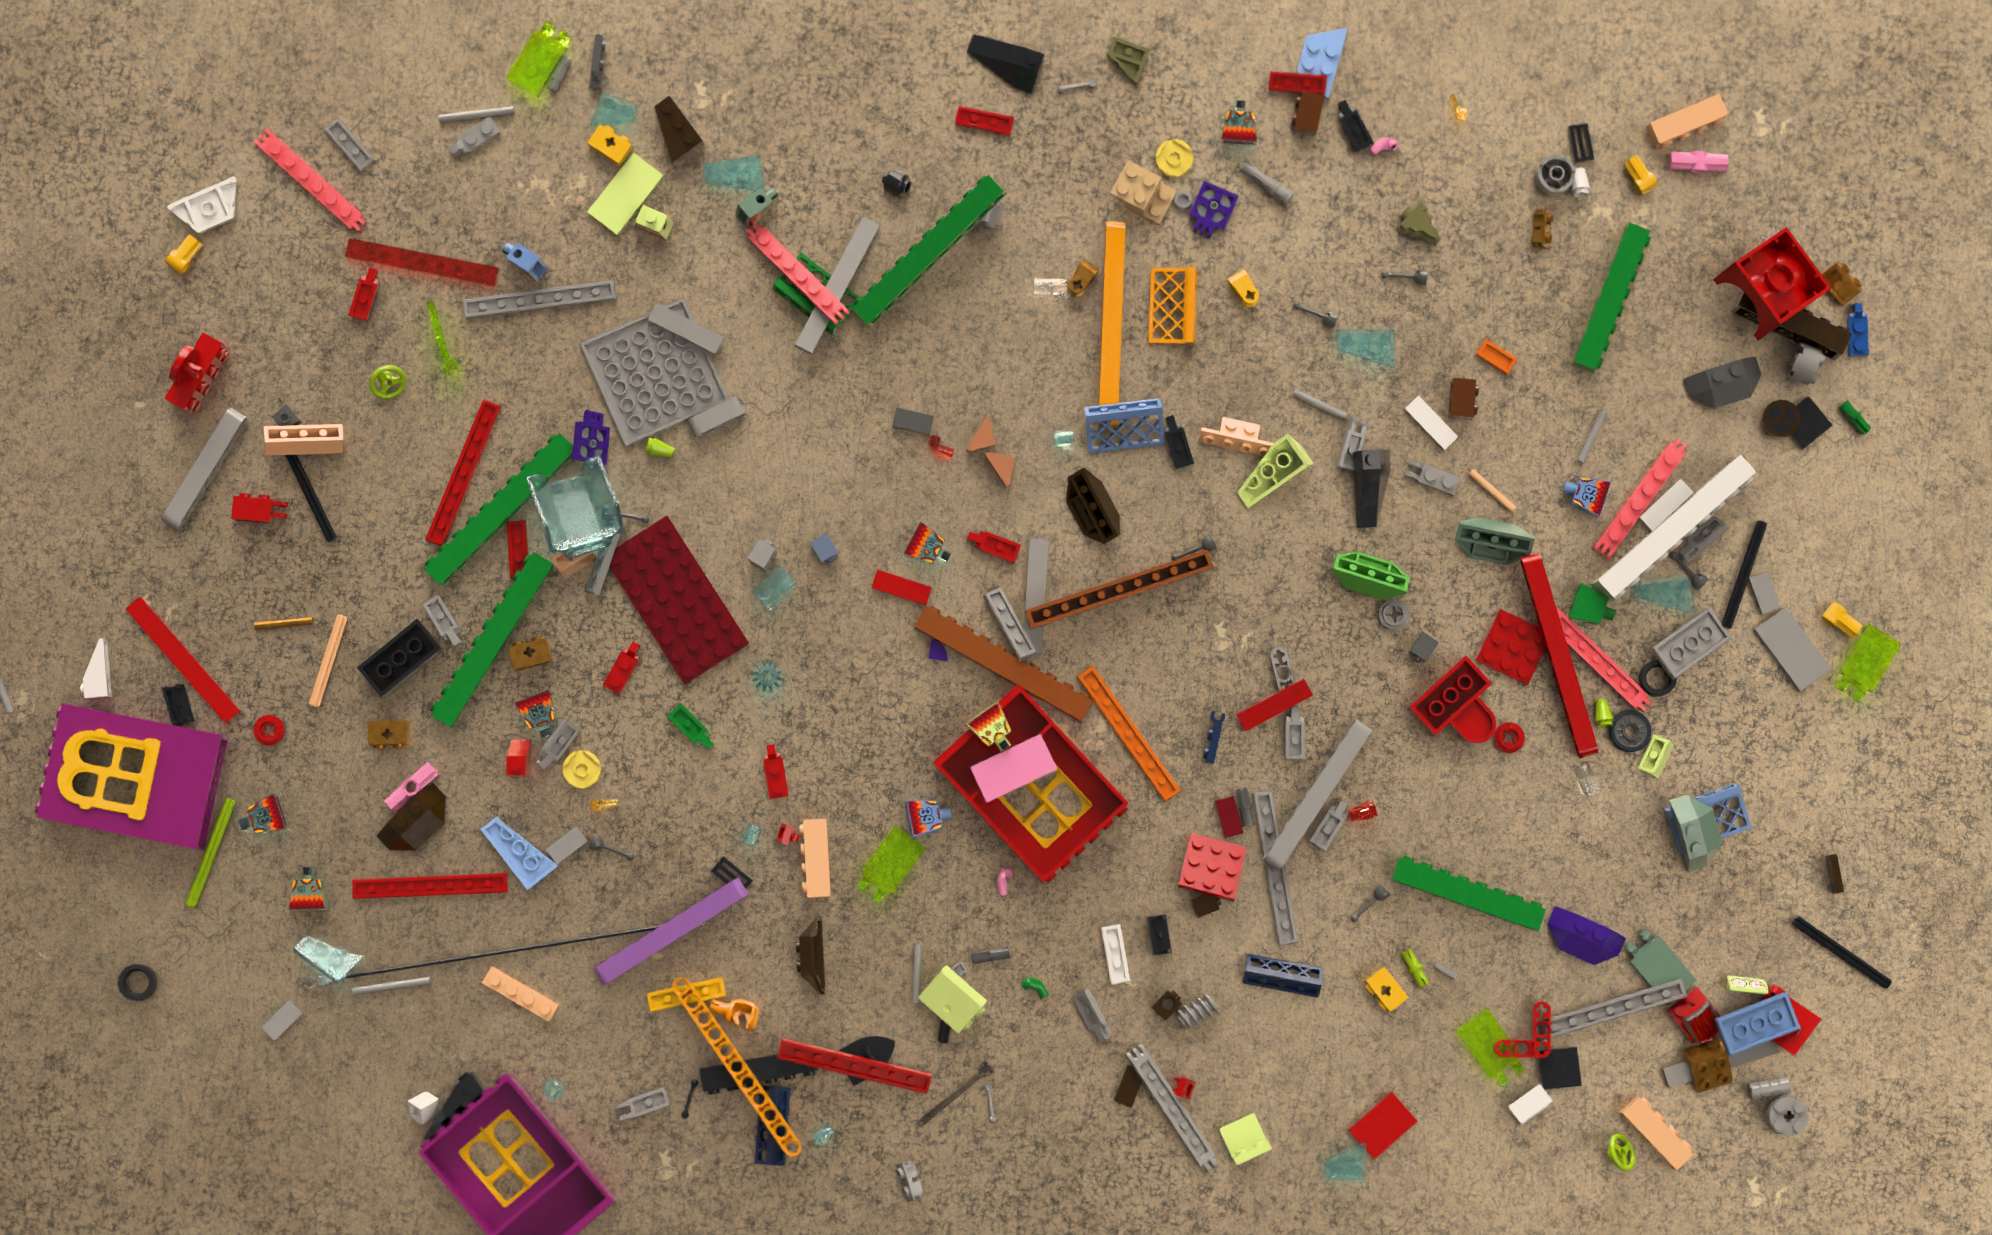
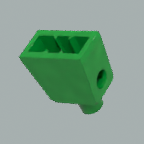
(1590, 606)

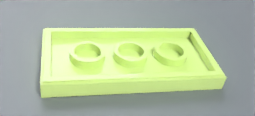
(625, 194)

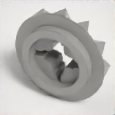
(1399, 607)

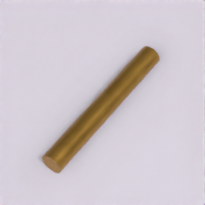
(283, 623)

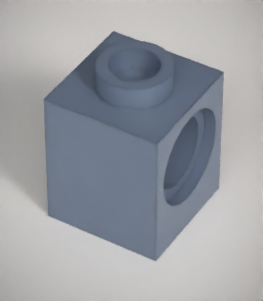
(824, 549)

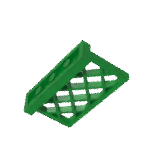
(801, 302)

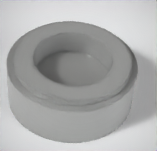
(1182, 200)

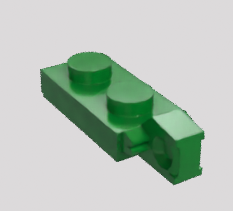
(690, 726)

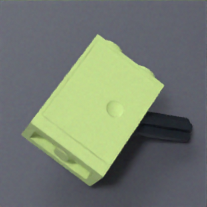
(953, 1002)

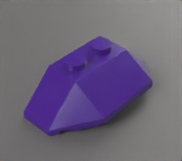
(1584, 937)

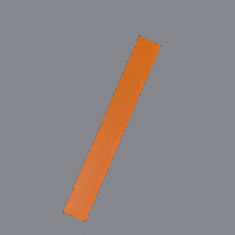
(1128, 733)

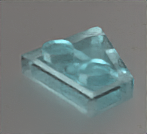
(613, 111)
(1347, 1164)

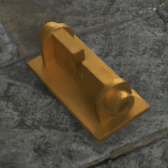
(1542, 236)

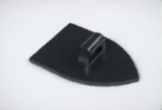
(870, 1047)

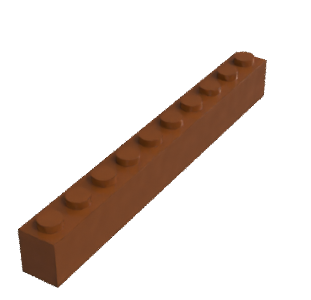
(1118, 589)
(1003, 664)

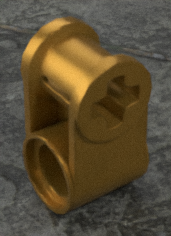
(1084, 276)

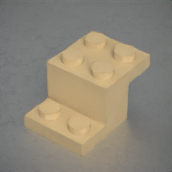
(1143, 192)

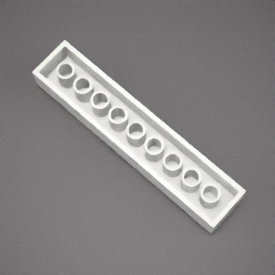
(1677, 525)

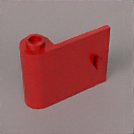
(1807, 1021)

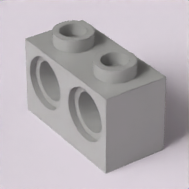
(762, 554)

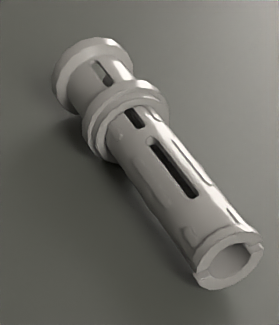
(1274, 188)

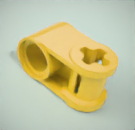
(1241, 286)

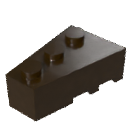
(677, 131)

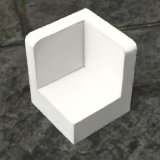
(423, 1108)

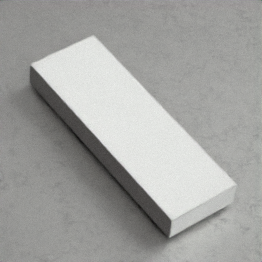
(1431, 423)
(1666, 505)
(1115, 954)

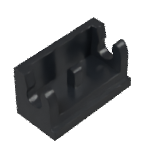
(178, 705)
(1159, 934)

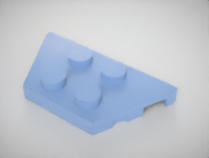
(1322, 54)

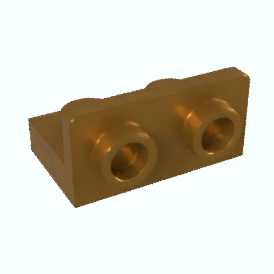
(1842, 283)

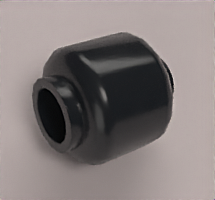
(896, 183)

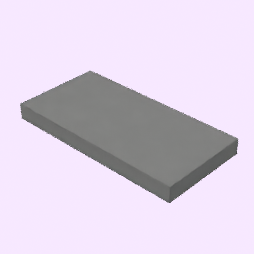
(1690, 643)
(1792, 649)

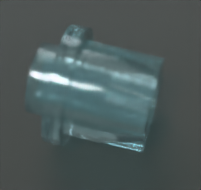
(1063, 437)
(751, 835)
(559, 1089)
(823, 1134)

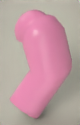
(1384, 144)
(1001, 880)

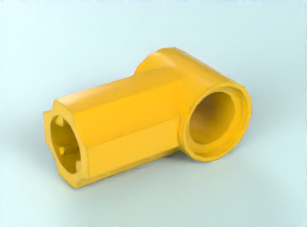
(1642, 179)
(181, 258)
(1837, 617)

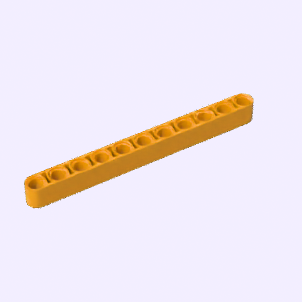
(1112, 315)
(728, 1061)

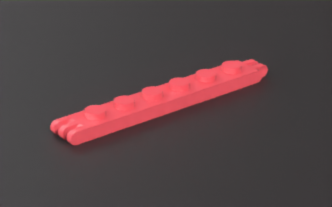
(310, 180)
(797, 273)
(1640, 498)
(1603, 664)

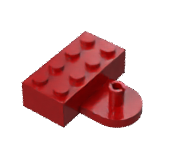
(194, 372)
(1457, 703)

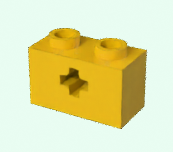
(616, 153)
(1384, 978)

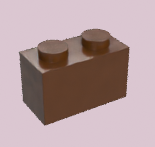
(1308, 113)
(1462, 398)

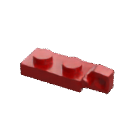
(364, 295)
(995, 545)
(622, 669)
(775, 774)

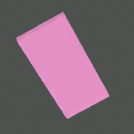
(1013, 768)

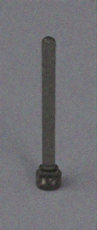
(983, 1071)

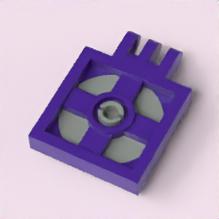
(1212, 208)
(590, 438)

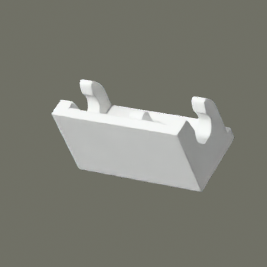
(1530, 1105)

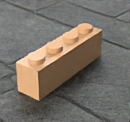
(1687, 121)
(303, 439)
(816, 858)
(1656, 1133)

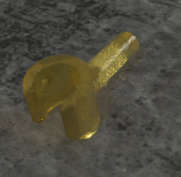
(1460, 113)
(596, 803)

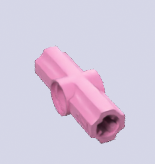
(1698, 162)
(421, 778)

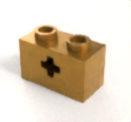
(522, 661)
(400, 732)

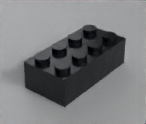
(400, 658)

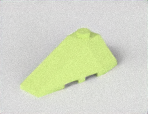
(1279, 465)

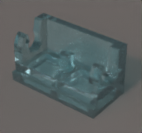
(775, 588)

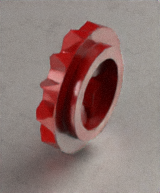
(259, 730)
(1518, 738)

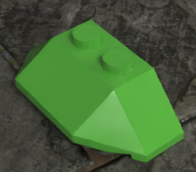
(1370, 575)

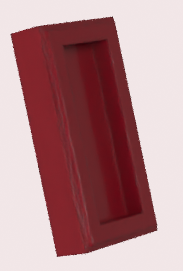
(1229, 817)

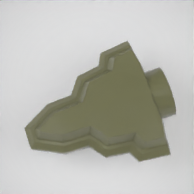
(1418, 223)

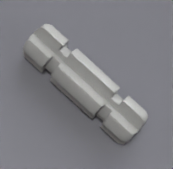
(559, 73)

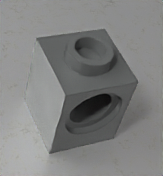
(286, 417)
(1423, 648)

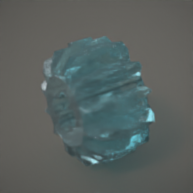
(774, 675)

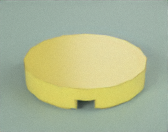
(1174, 158)
(581, 769)

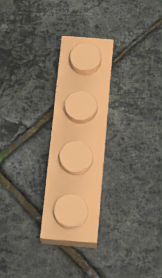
(520, 994)

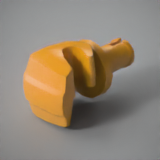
(736, 1011)

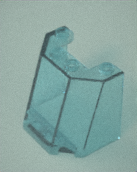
(578, 511)

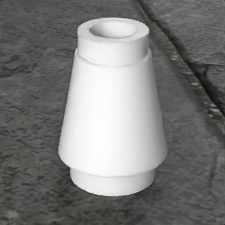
(1580, 186)

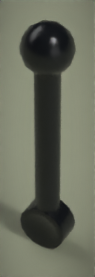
(685, 1114)

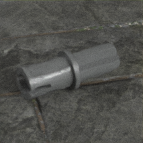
(1245, 807)
(990, 955)

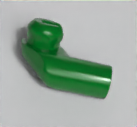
(1035, 984)

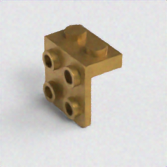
(1709, 1065)

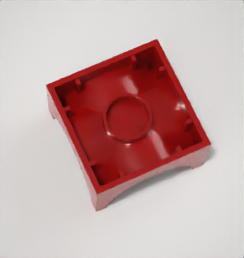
(1777, 280)

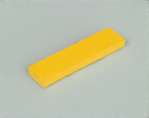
(668, 999)

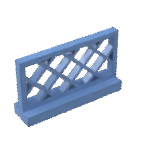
(1123, 413)
(1713, 798)

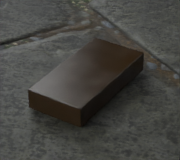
(1834, 873)
(1128, 1087)

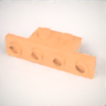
(1236, 436)

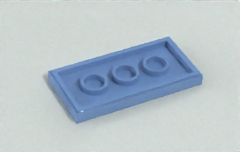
(1757, 1023)

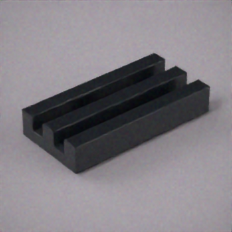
(1574, 146)
(719, 865)

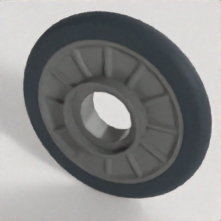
(1621, 739)

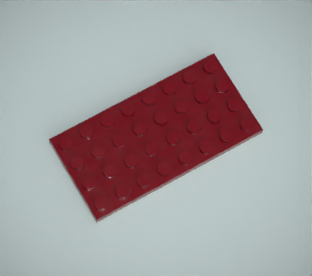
(676, 600)

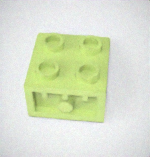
(1244, 1139)

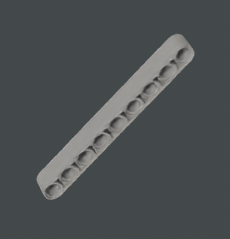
(1317, 795)

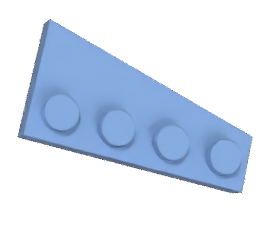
(521, 856)

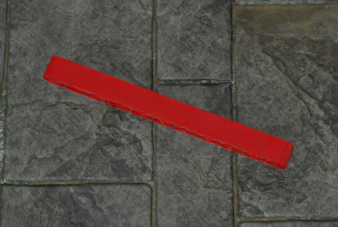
(1559, 655)

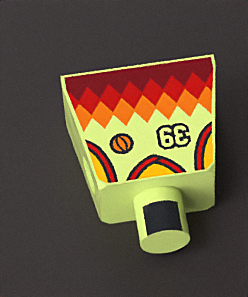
(653, 222)
(991, 727)

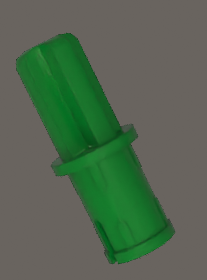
(1855, 417)

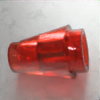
(1363, 812)

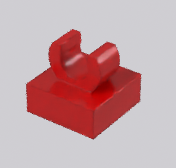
(785, 834)
(1184, 1088)

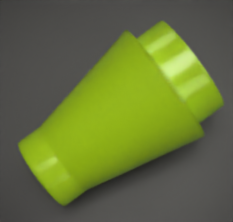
(658, 448)
(1603, 715)

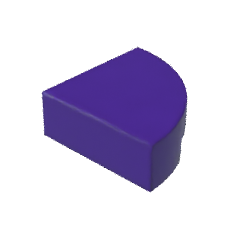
(937, 651)

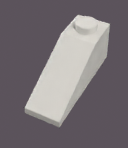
(97, 676)

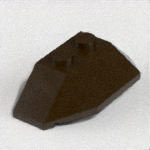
(1092, 507)
(415, 821)
(812, 955)

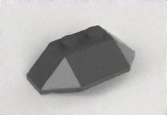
(1724, 383)

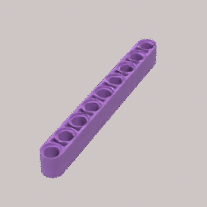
(670, 931)

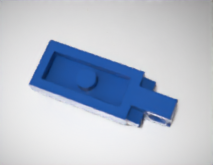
(1858, 326)

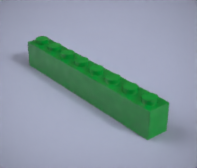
(1611, 297)
(1468, 894)

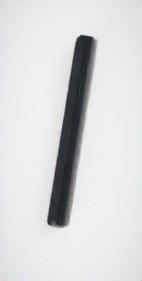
(311, 497)
(1744, 574)
(1841, 952)

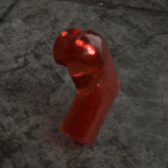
(939, 448)

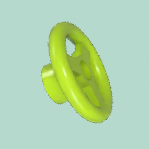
(383, 374)
(1618, 1154)

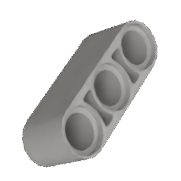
(716, 417)

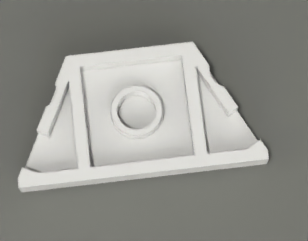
(208, 207)

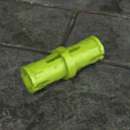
(1415, 968)

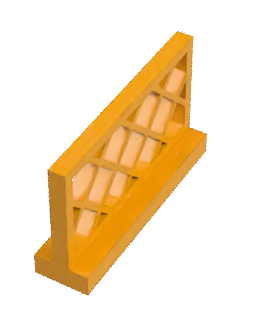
(1189, 301)

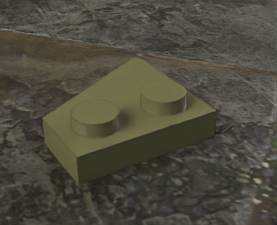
(1128, 57)

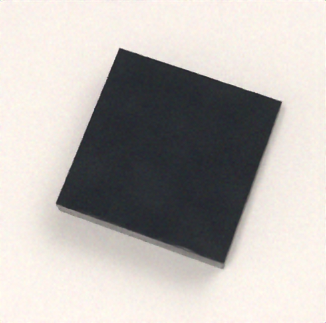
(1812, 423)
(1560, 1069)

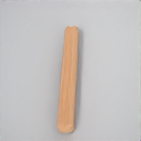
(328, 660)

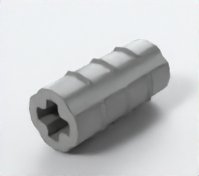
(1769, 1088)

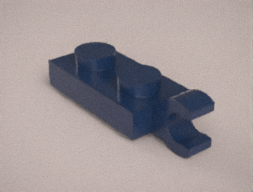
(1213, 735)

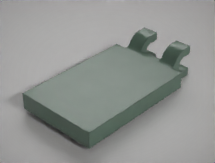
(1658, 962)

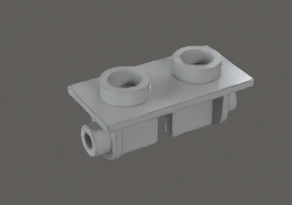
(910, 1189)

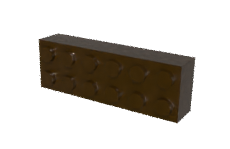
(1801, 328)

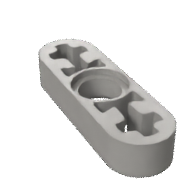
(1275, 661)

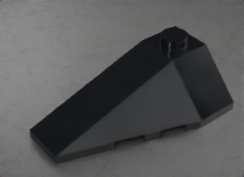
(1011, 62)
(1371, 479)
(463, 1093)

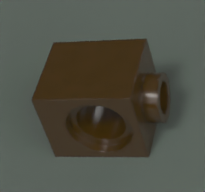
(1205, 905)
(1158, 1007)

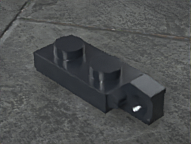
(1354, 127)
(1178, 443)

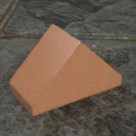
(983, 438)
(1002, 466)

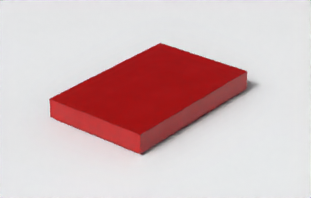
(1383, 1125)

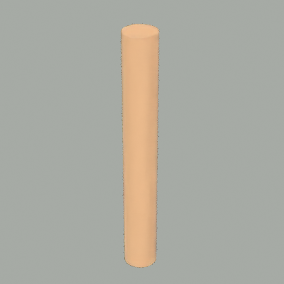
(1491, 490)

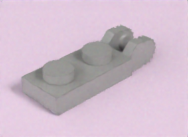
(1352, 442)
(1433, 478)
(645, 1103)

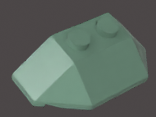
(1493, 540)
(1696, 831)

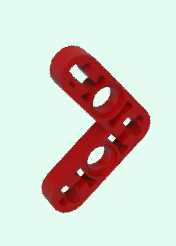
(1531, 1044)

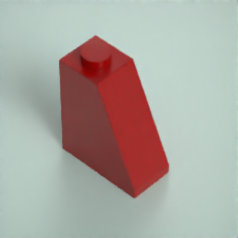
(519, 758)

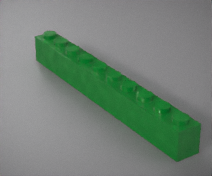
(929, 250)
(498, 511)
(492, 639)

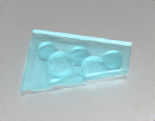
(736, 173)
(1666, 592)
(330, 961)

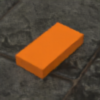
(1496, 357)

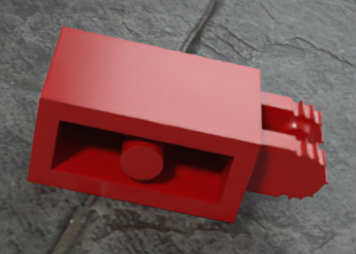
(256, 509)

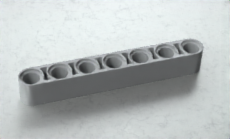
(204, 469)

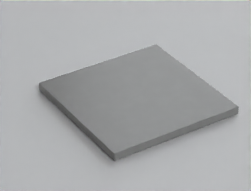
(652, 376)

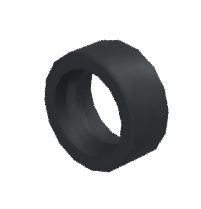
(1645, 686)
(123, 978)

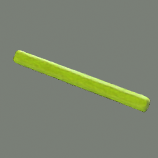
(210, 852)

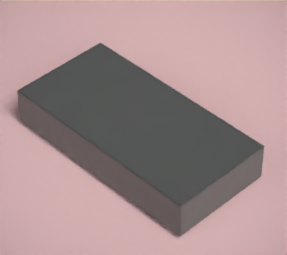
(913, 421)

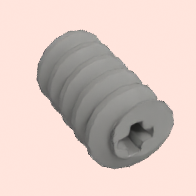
(1196, 1012)

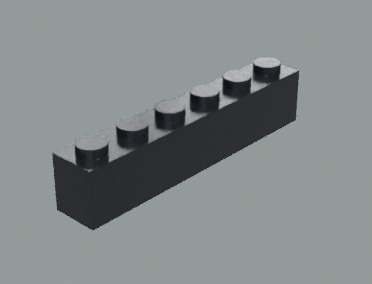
(763, 1068)

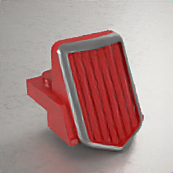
(1695, 1017)

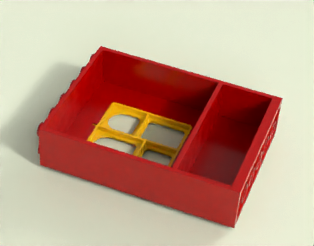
(1098, 796)

